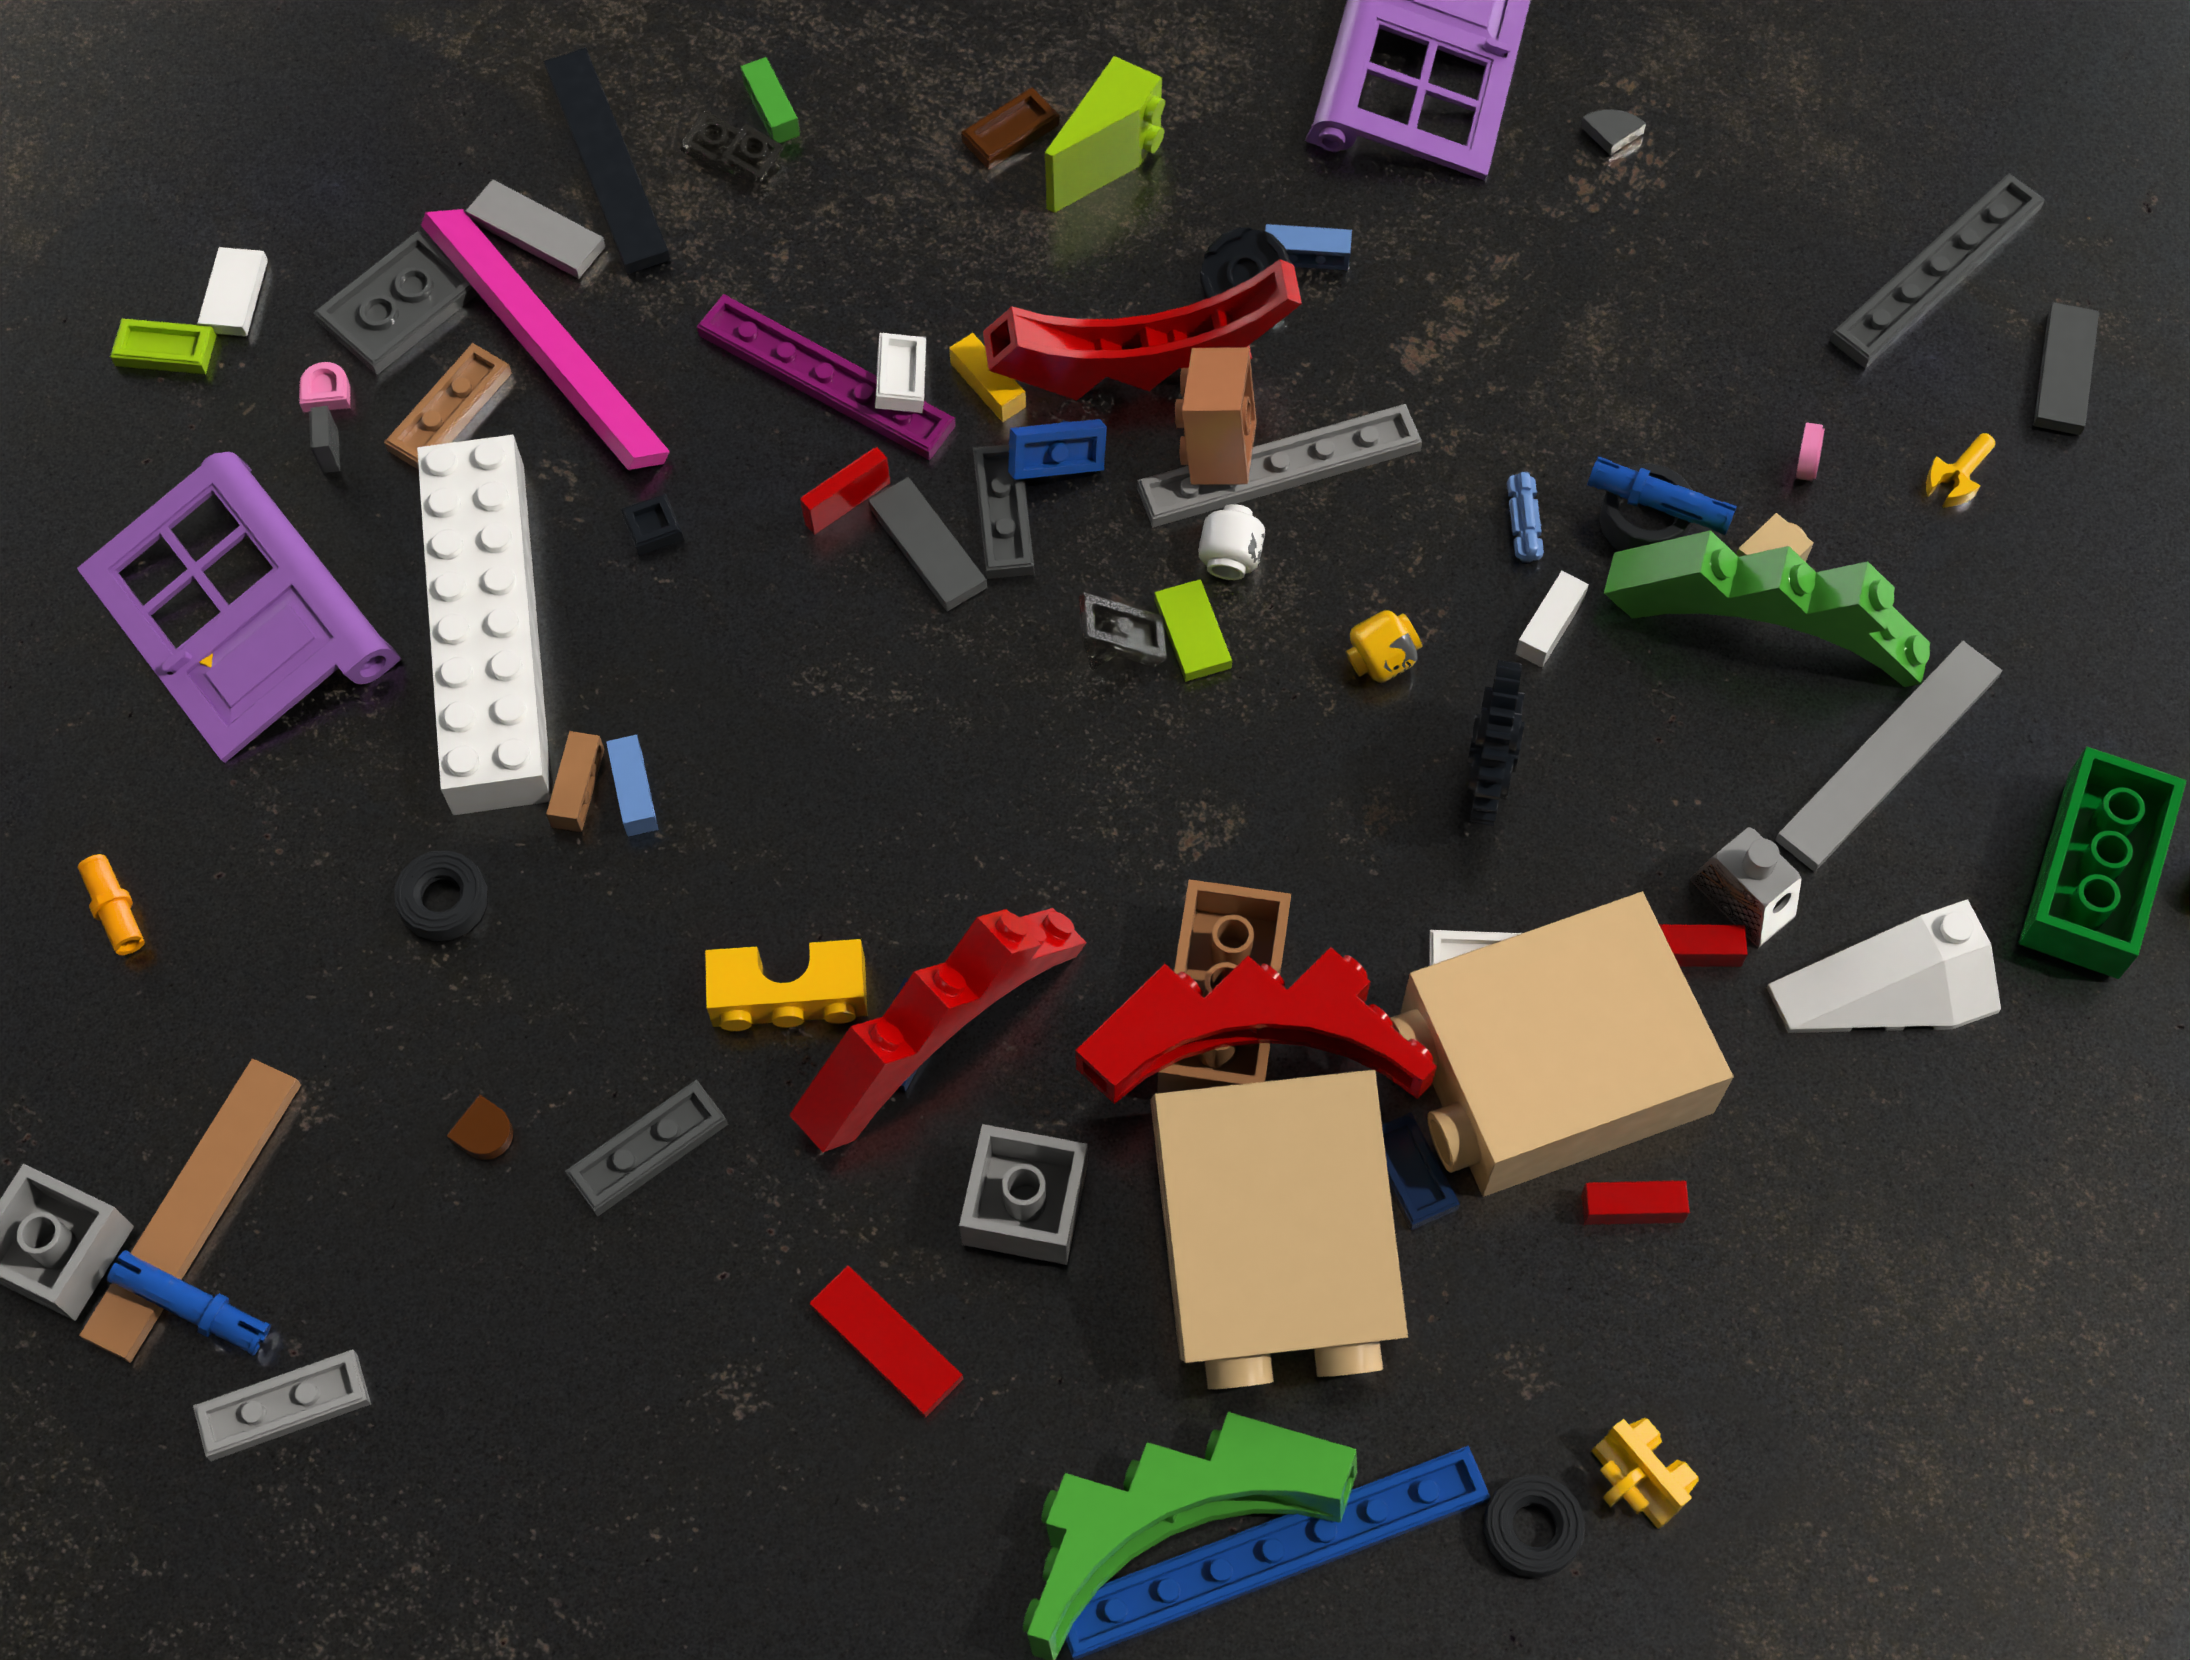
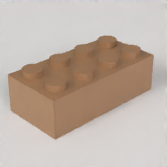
(1217, 933)

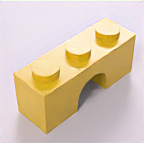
(828, 990)

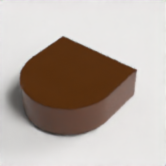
(482, 1130)

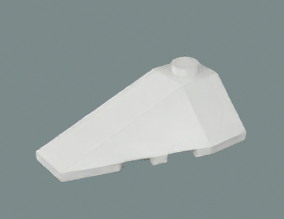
(1915, 974)

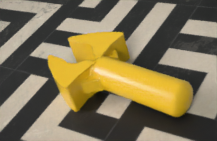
(1960, 472)

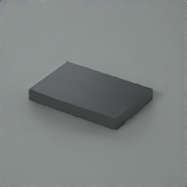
(396, 302)

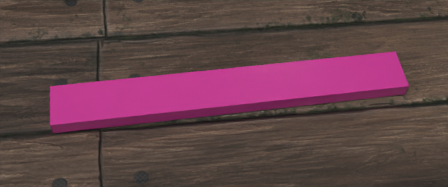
(545, 339)

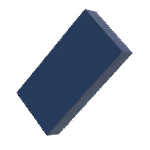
(1415, 1174)

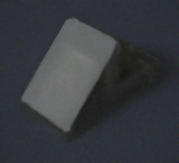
(1120, 631)

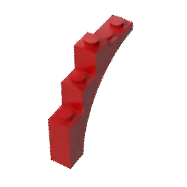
(1142, 350)
(1250, 1006)
(931, 1007)

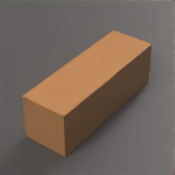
(575, 781)

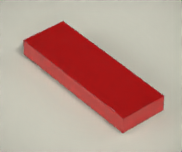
(886, 1341)

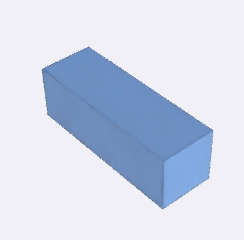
(1315, 246)
(632, 785)

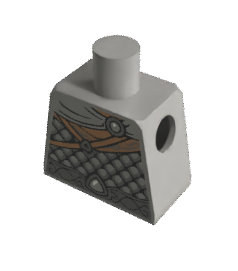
(1751, 885)

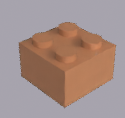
(1217, 416)

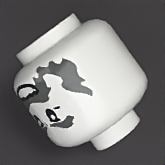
(1231, 542)

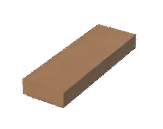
(449, 404)

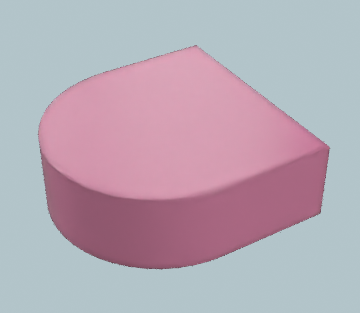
(324, 386)
(1810, 452)

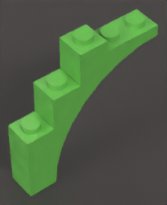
(1775, 587)
(1244, 1472)

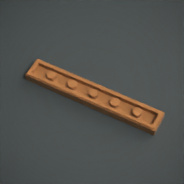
(195, 1202)

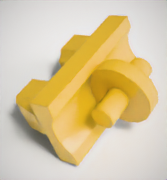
(1640, 1475)

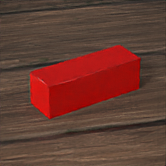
(1707, 944)
(1635, 1202)

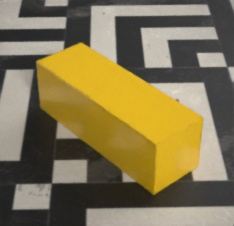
(999, 392)

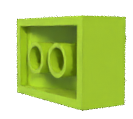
(1105, 134)

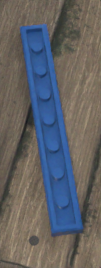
(1276, 1552)

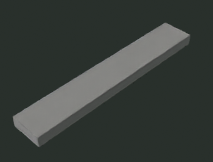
(1286, 464)
(1888, 756)

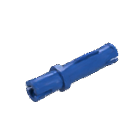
(1661, 495)
(207, 1312)

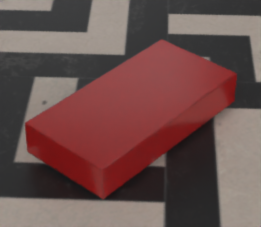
(845, 490)

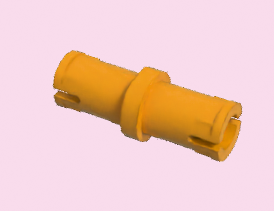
(111, 904)

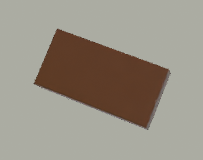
(1010, 128)

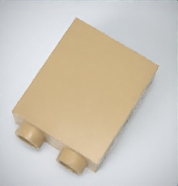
(1561, 1045)
(1279, 1225)

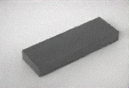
(2066, 368)
(1002, 515)
(927, 544)
(646, 1147)

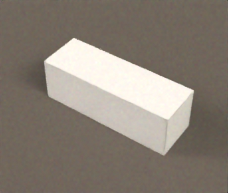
(1551, 619)

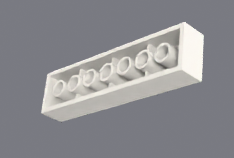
(483, 626)

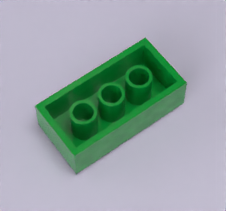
(2103, 863)

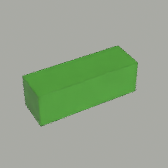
(770, 100)

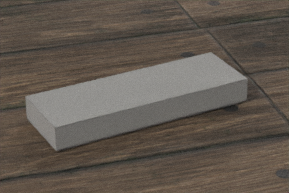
(536, 229)
(281, 1405)

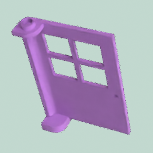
(1470, 29)
(265, 644)

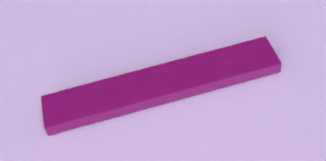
(820, 375)

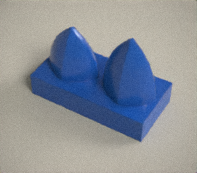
(1057, 449)

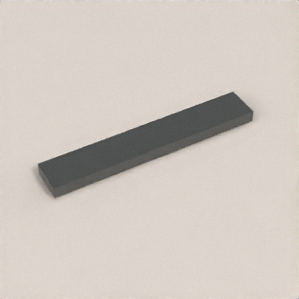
(1936, 270)

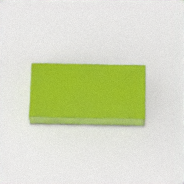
(163, 346)
(1193, 630)

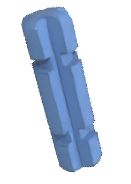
(1525, 517)

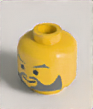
(1383, 646)

